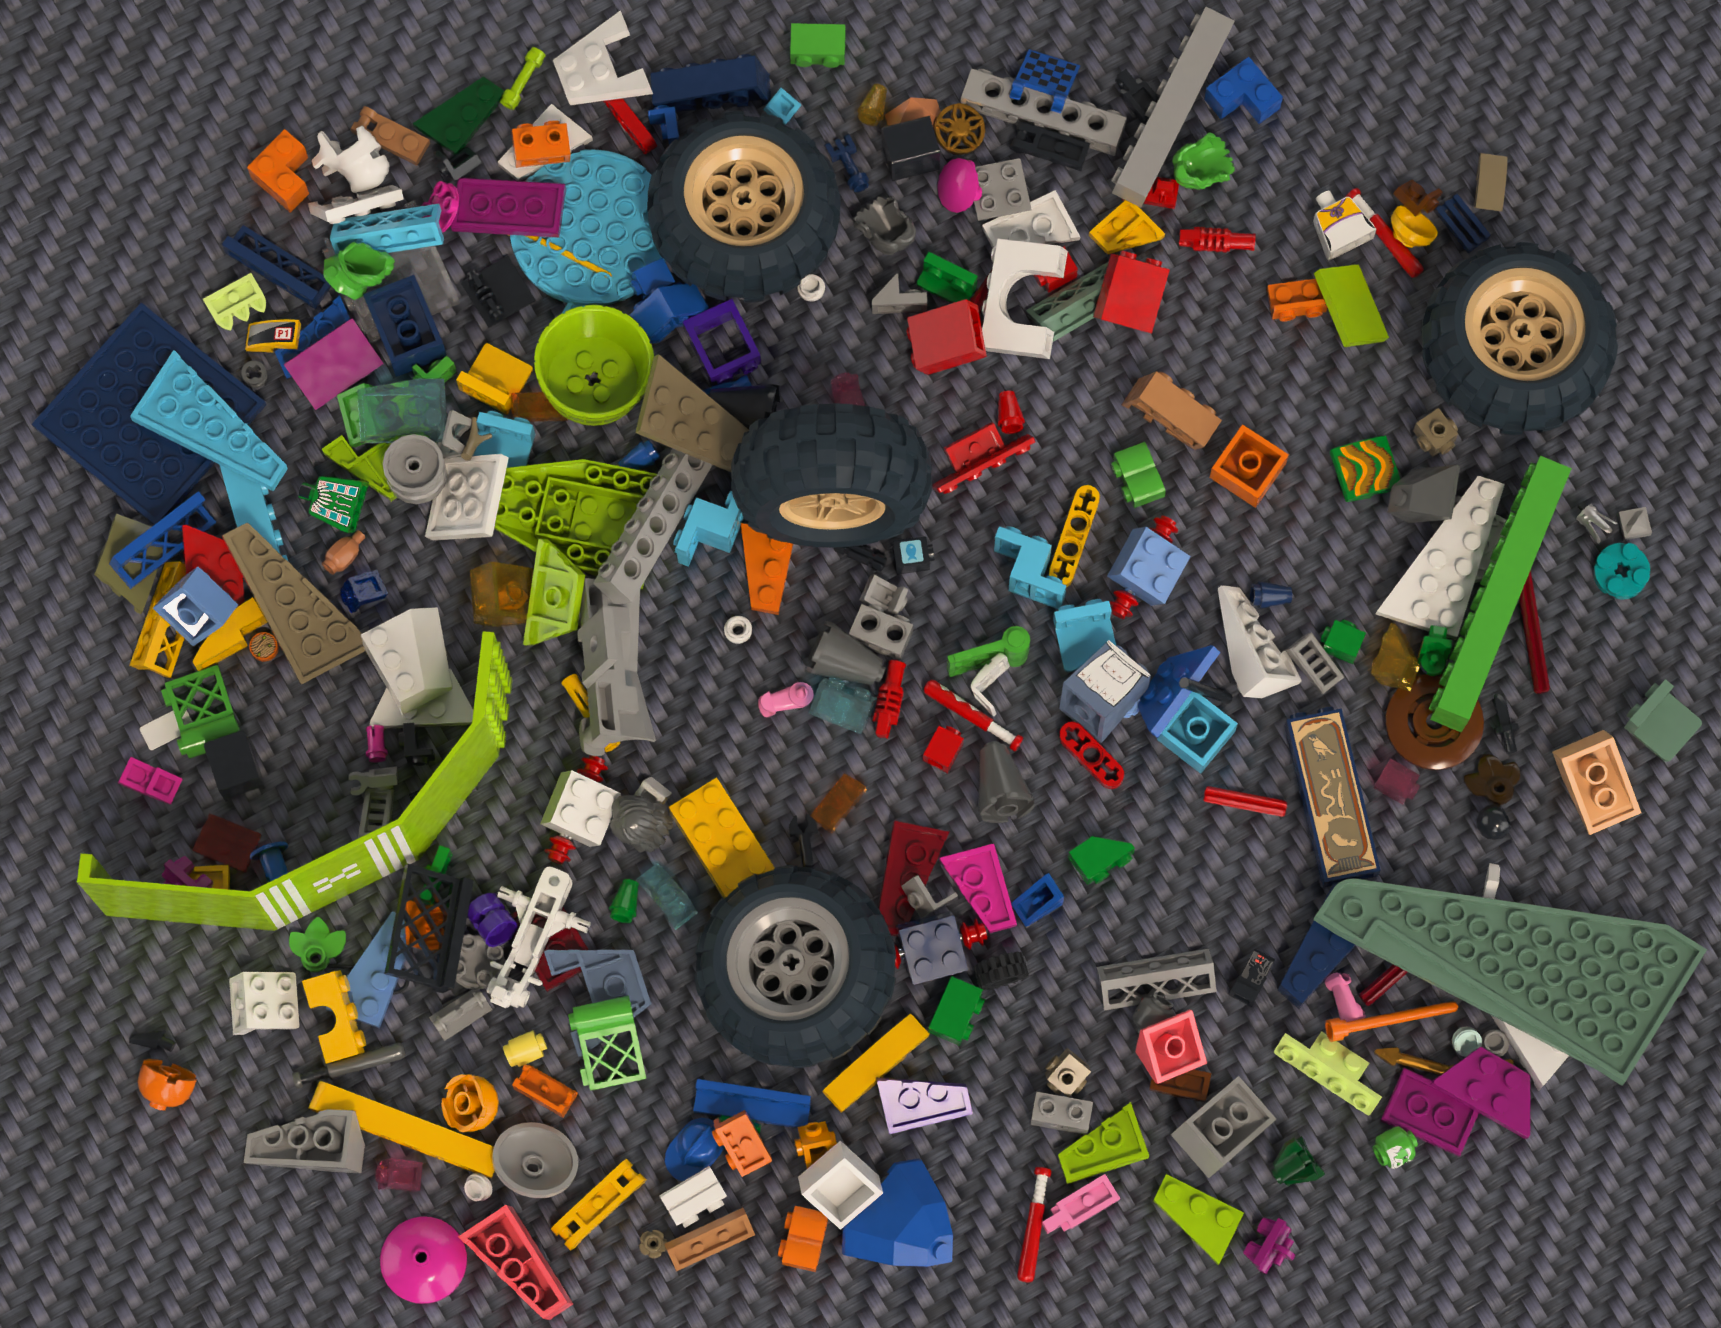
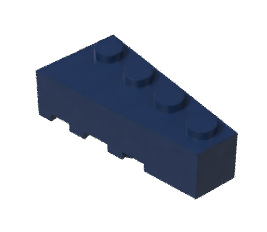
(712, 84)
(1314, 962)

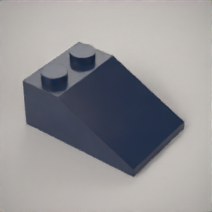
(405, 325)

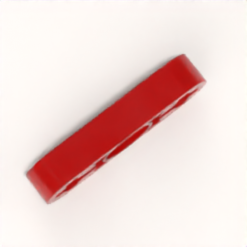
(631, 124)
(1111, 765)

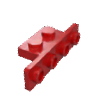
(978, 452)

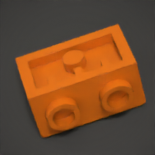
(1296, 299)
(742, 1143)

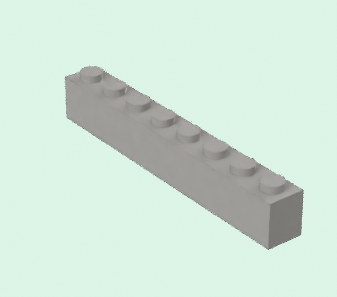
(1173, 106)

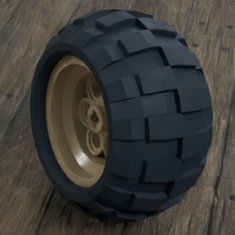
(774, 252)
(1530, 393)

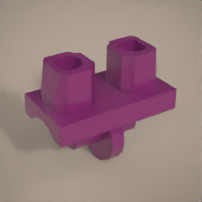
(177, 874)
(1274, 1248)

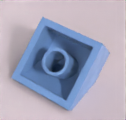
(196, 606)

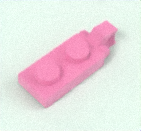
(1082, 1205)

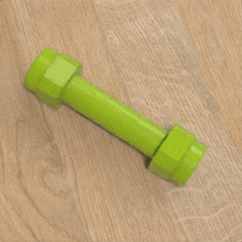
(512, 97)

